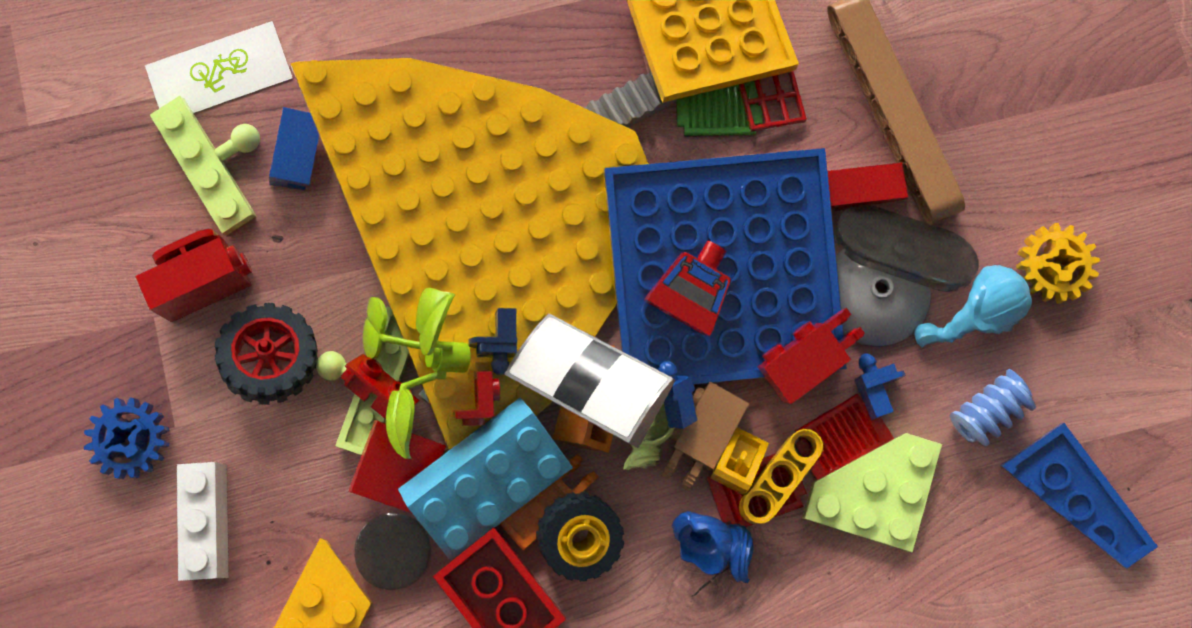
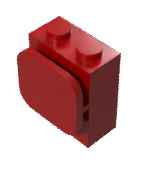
(193, 275)

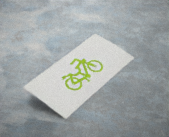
(221, 69)

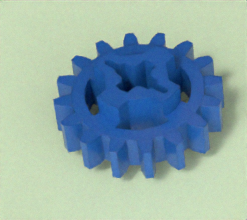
(116, 426)

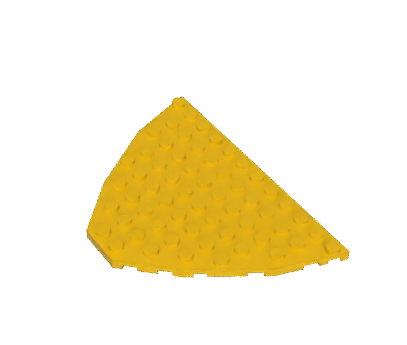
(475, 196)

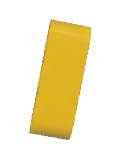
(796, 467)

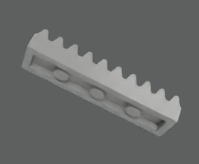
(630, 103)

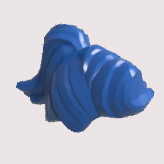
(714, 544)

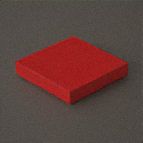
(385, 471)

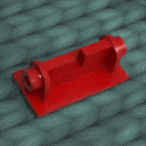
(368, 377)

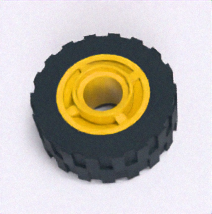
(593, 554)

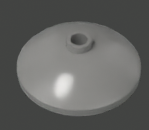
(885, 316)

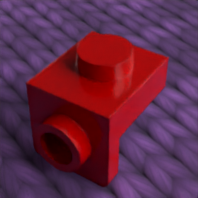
(486, 392)

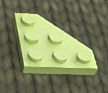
(878, 493)

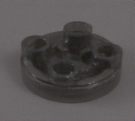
(392, 551)

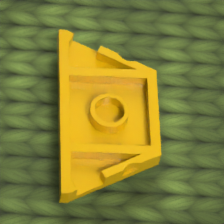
(325, 595)

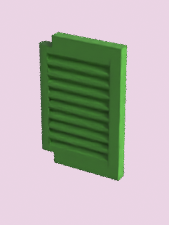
(718, 112)

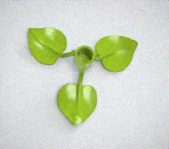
(439, 356)

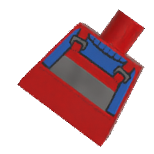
(693, 289)

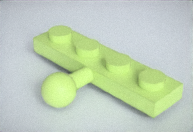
(205, 164)
(360, 414)

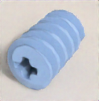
(993, 408)

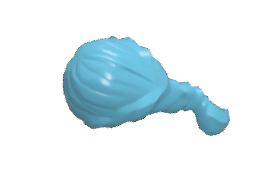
(993, 306)

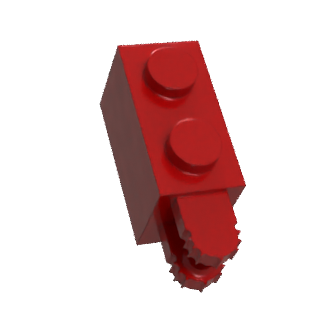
(808, 357)

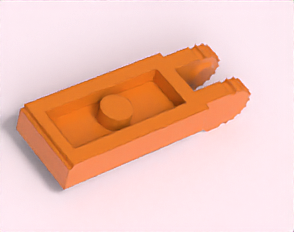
(524, 522)

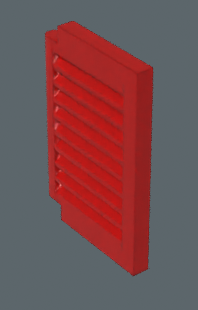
(845, 436)
(728, 500)

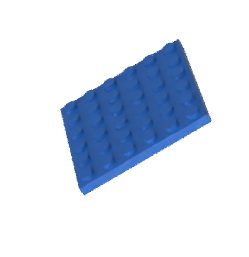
(779, 255)

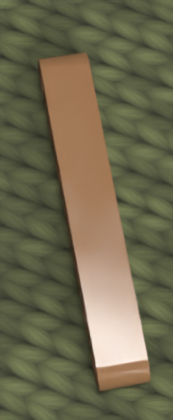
(896, 109)

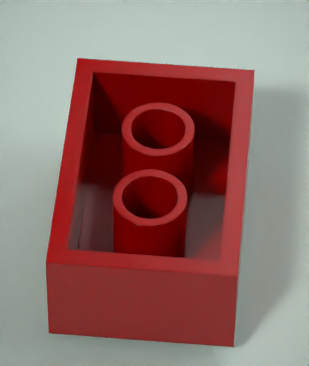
(497, 588)

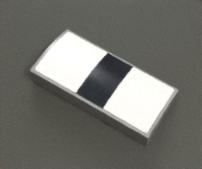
(591, 379)

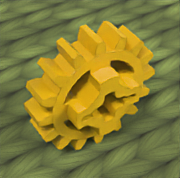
(1066, 249)

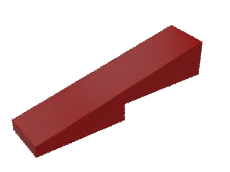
(867, 185)

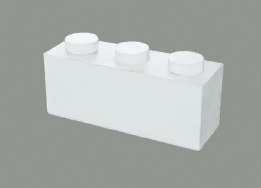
(202, 521)

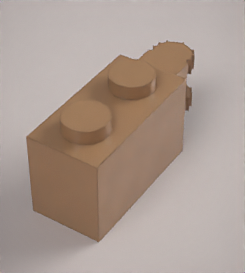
(706, 439)

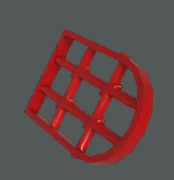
(762, 99)

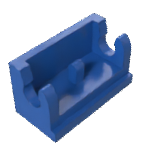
(294, 150)

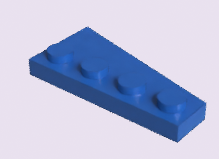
(1074, 487)

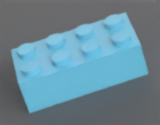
(484, 478)

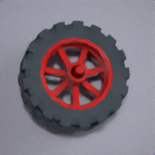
(266, 320)

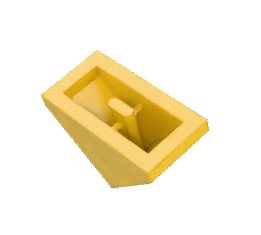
(740, 461)

